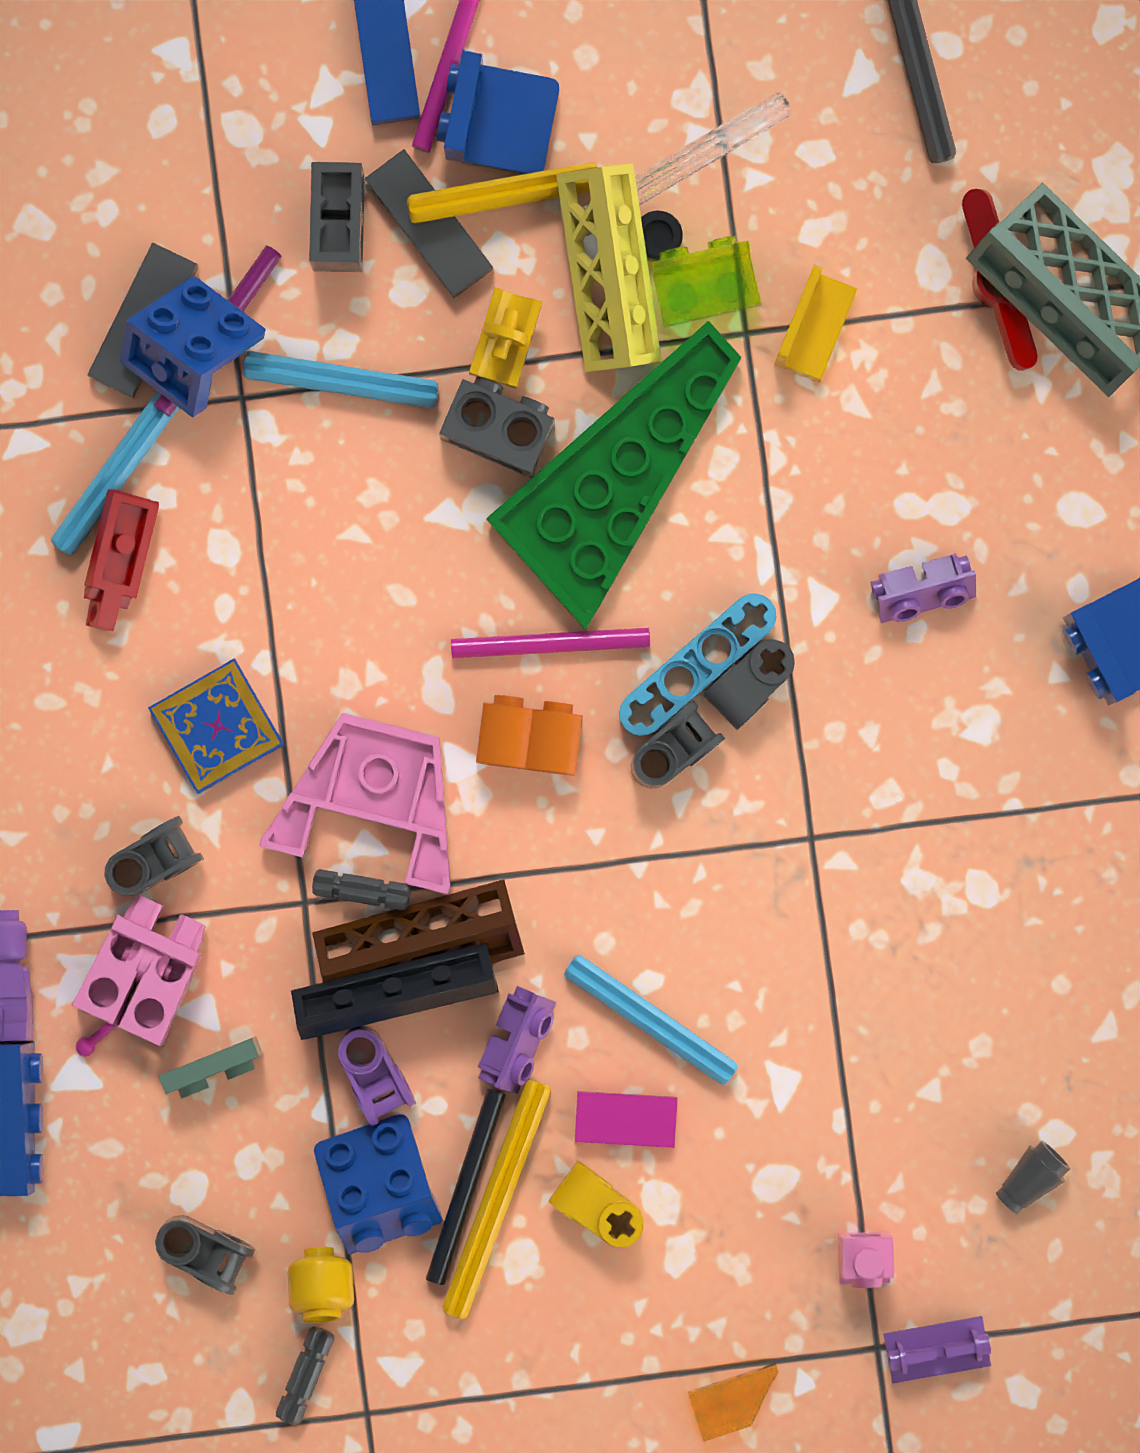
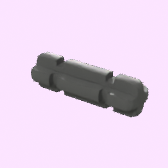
(361, 889)
(305, 1375)

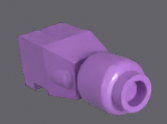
(15, 986)

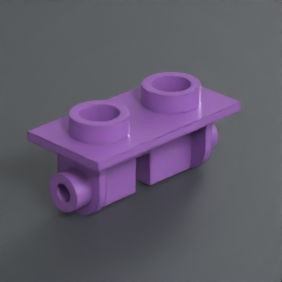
(946, 585)
(511, 1062)
(937, 1349)

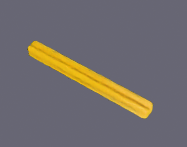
(496, 1199)

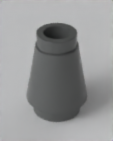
(1033, 1177)

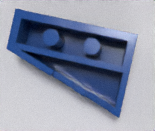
(20, 1118)

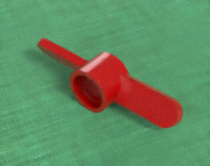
(1013, 325)

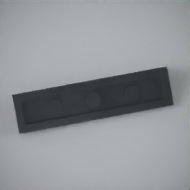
(394, 991)

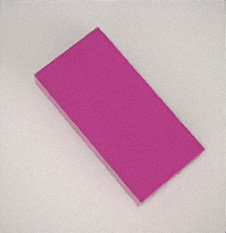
(625, 1119)

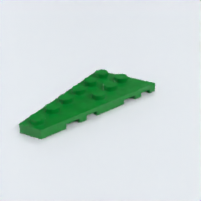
(597, 495)

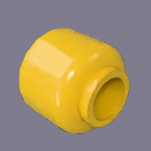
(320, 1285)

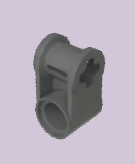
(745, 688)
(677, 746)
(154, 858)
(206, 1253)

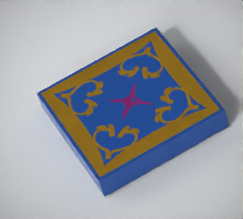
(216, 726)

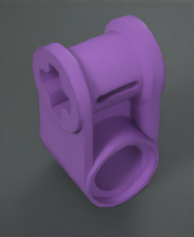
(375, 1077)

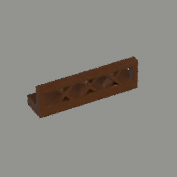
(417, 941)

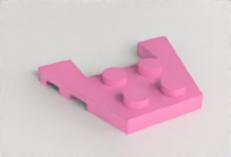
(379, 777)

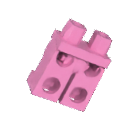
(142, 956)

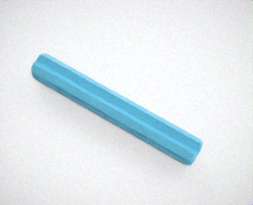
(340, 379)
(111, 476)
(651, 1019)

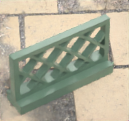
(1057, 306)

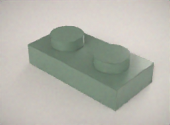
(192, 1076)

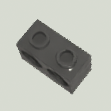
(337, 217)
(491, 439)

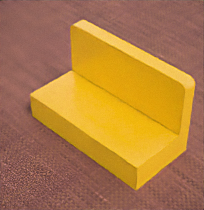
(815, 325)

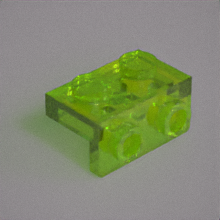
(705, 281)

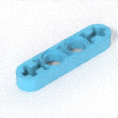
(693, 660)

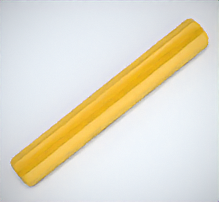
(491, 194)

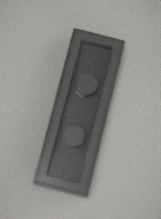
(441, 241)
(157, 275)

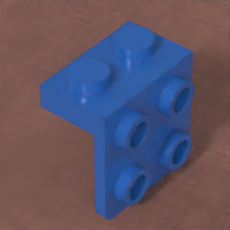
(498, 116)
(1109, 642)
(376, 1185)

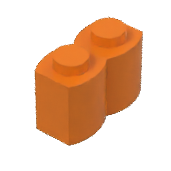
(529, 737)

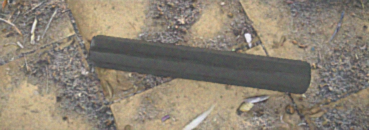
(923, 80)

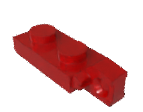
(118, 556)

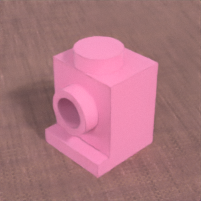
(865, 1258)

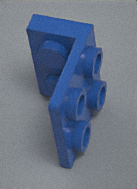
(185, 340)

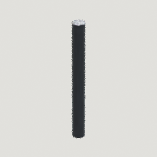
(465, 1186)

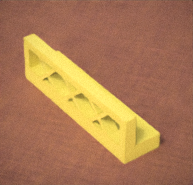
(617, 267)

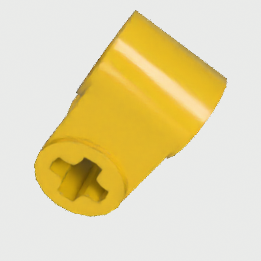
(590, 1200)

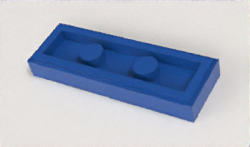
(387, 61)

